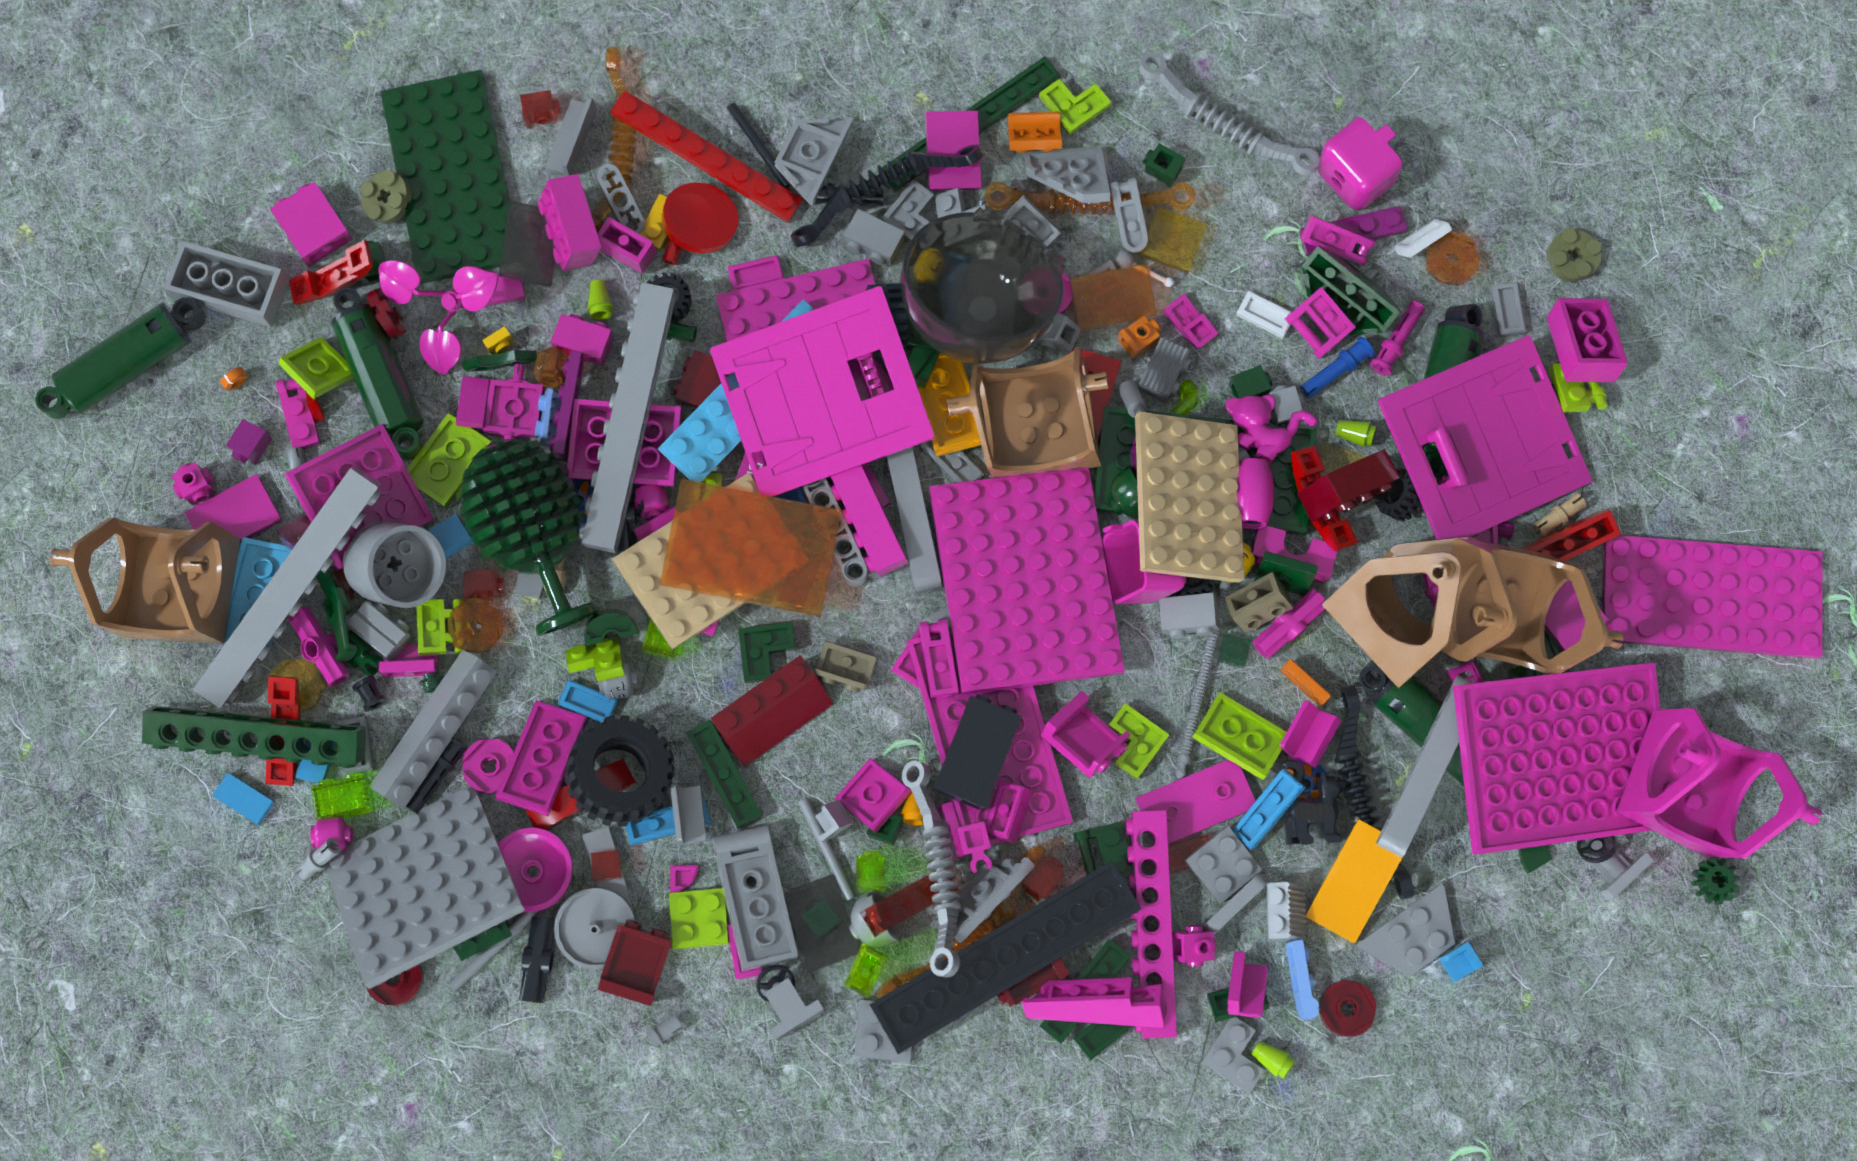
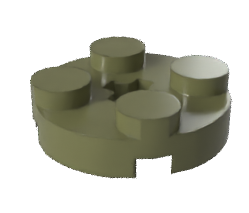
(373, 194)
(1584, 245)

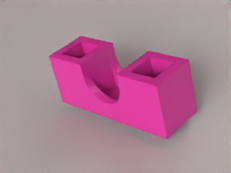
(1318, 551)

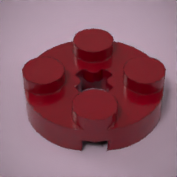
(389, 317)
(399, 993)
(1341, 1023)

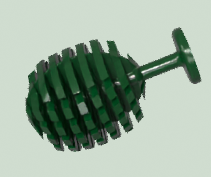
(524, 517)

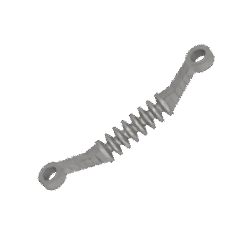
(1191, 103)
(935, 830)

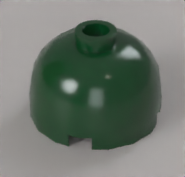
(1125, 493)

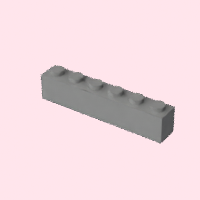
(433, 729)

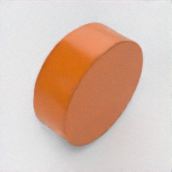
(234, 379)

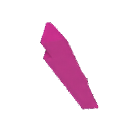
(1098, 1001)

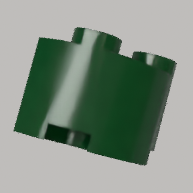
(608, 621)

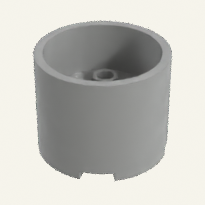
(415, 568)

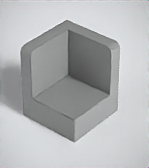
(833, 820)

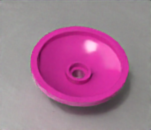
(542, 850)

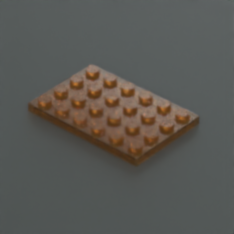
(750, 547)

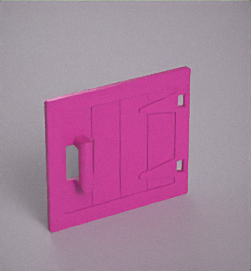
(802, 398)
(1494, 436)

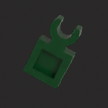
(362, 657)

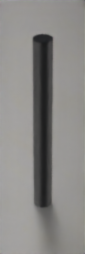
(757, 143)

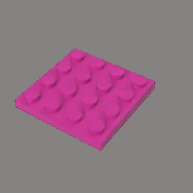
(378, 458)

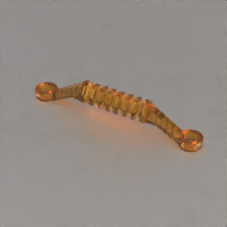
(621, 140)
(1050, 201)
(1004, 909)

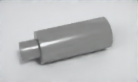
(1132, 398)

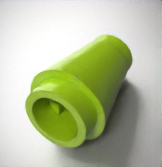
(599, 301)
(1357, 432)
(1274, 1059)

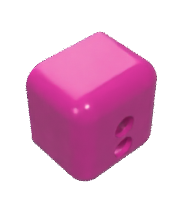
(1360, 163)
(1122, 562)

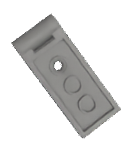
(757, 912)

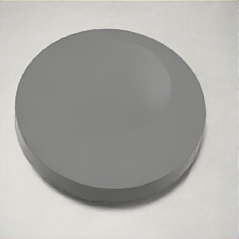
(588, 925)

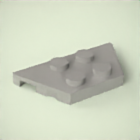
(811, 153)
(985, 891)
(1413, 935)

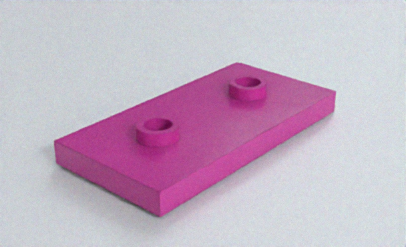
(541, 758)
(1200, 800)

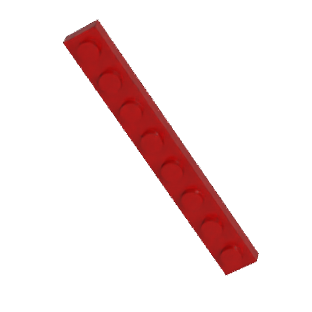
(706, 156)

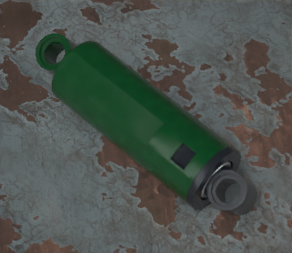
(1454, 343)
(120, 358)
(377, 371)
(1410, 708)

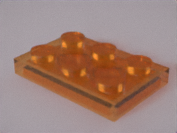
(1112, 296)

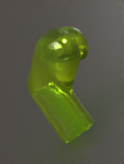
(1189, 398)

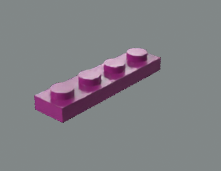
(1374, 225)
(567, 393)

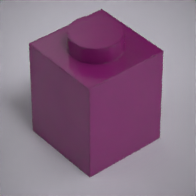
(248, 442)

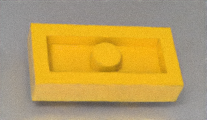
(653, 226)

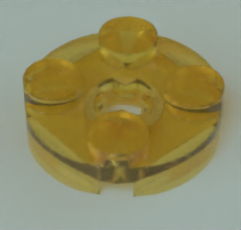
(311, 677)

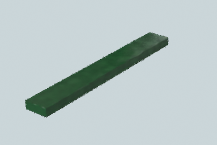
(998, 104)

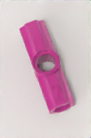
(1290, 624)
(319, 647)

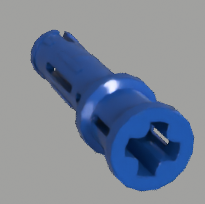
(1346, 361)

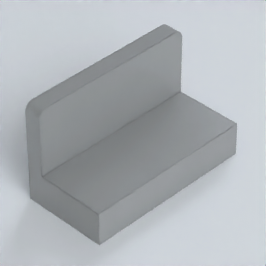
(688, 815)

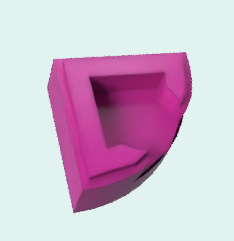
(682, 877)

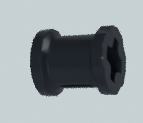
(369, 693)

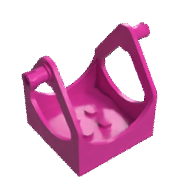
(1693, 783)

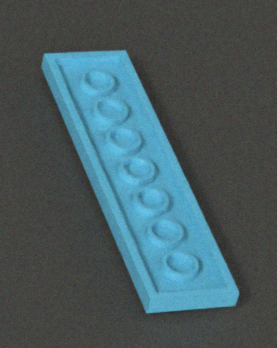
(710, 430)

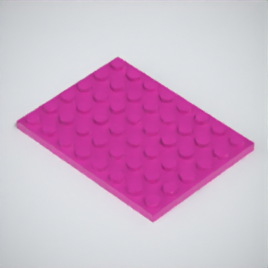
(1025, 580)
(1552, 754)

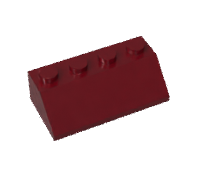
(772, 711)

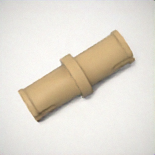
(1559, 515)

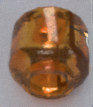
(550, 366)

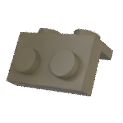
(845, 666)

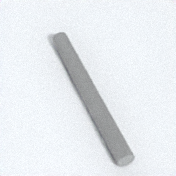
(827, 850)
(488, 953)

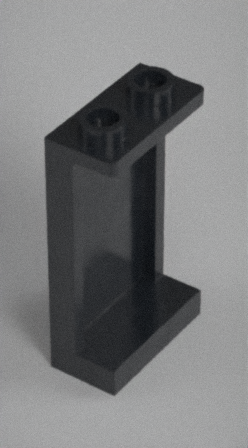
(977, 752)

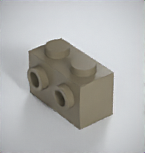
(1258, 602)

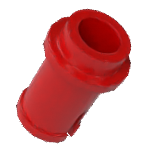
(671, 253)

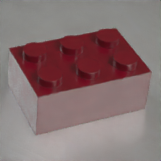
(1348, 485)

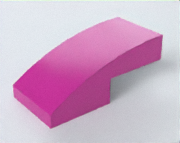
(1190, 322)

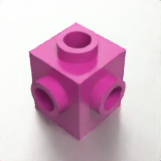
(193, 483)
(1193, 945)

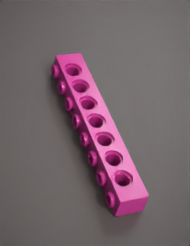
(1156, 824)

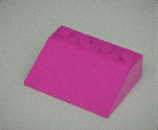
(588, 435)

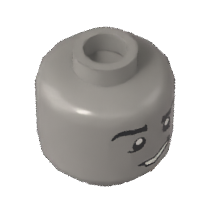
(621, 686)

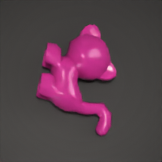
(1253, 415)

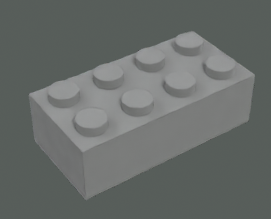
(227, 283)

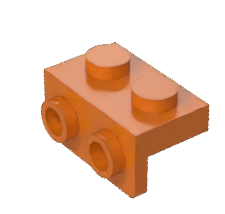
(1034, 131)

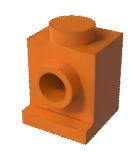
(1135, 344)

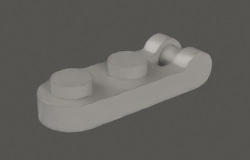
(1129, 216)

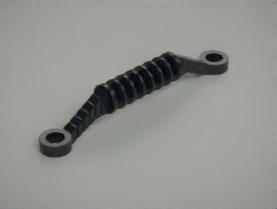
(843, 197)
(1347, 754)

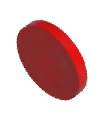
(699, 217)

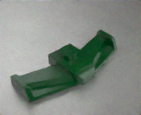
(922, 357)
(336, 610)

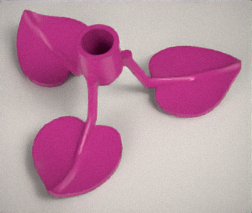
(471, 291)

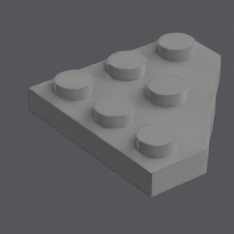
(1072, 172)

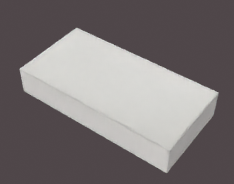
(1422, 238)
(1264, 314)

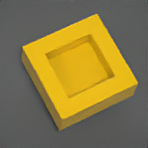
(499, 341)

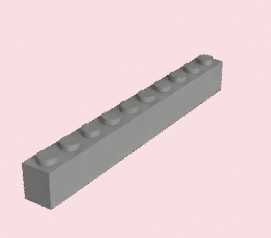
(628, 418)
(288, 586)

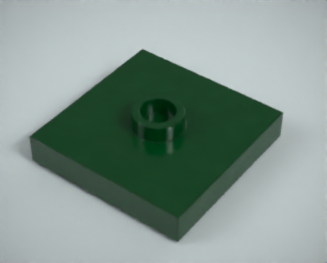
(1292, 573)

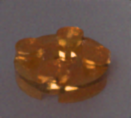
(1454, 273)
(464, 636)

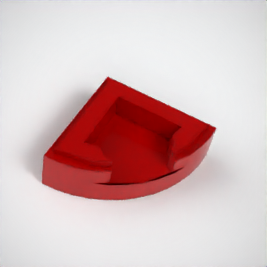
(315, 408)

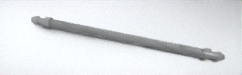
(1184, 757)

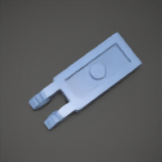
(1301, 981)

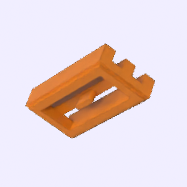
(1305, 682)

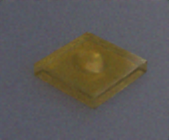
(1173, 240)

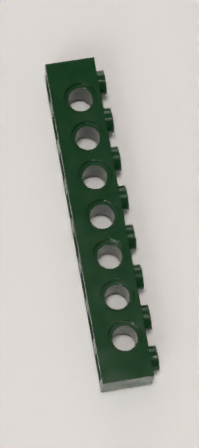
(158, 733)

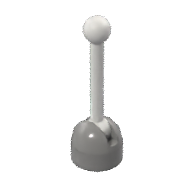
(1126, 259)

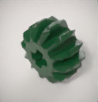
(1713, 890)

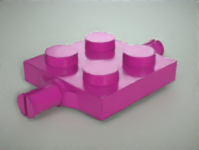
(513, 406)

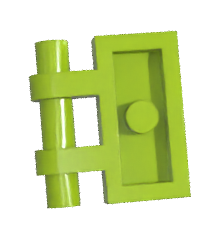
(1573, 395)
(431, 627)

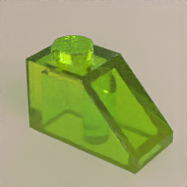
(870, 872)
(866, 970)

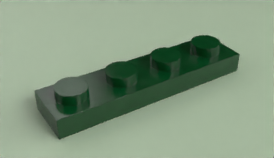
(724, 774)
(1103, 966)

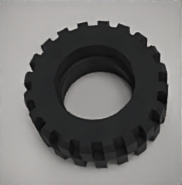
(628, 737)

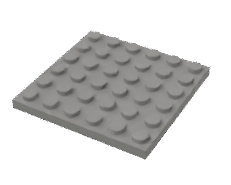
(422, 886)

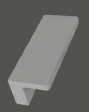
(571, 137)

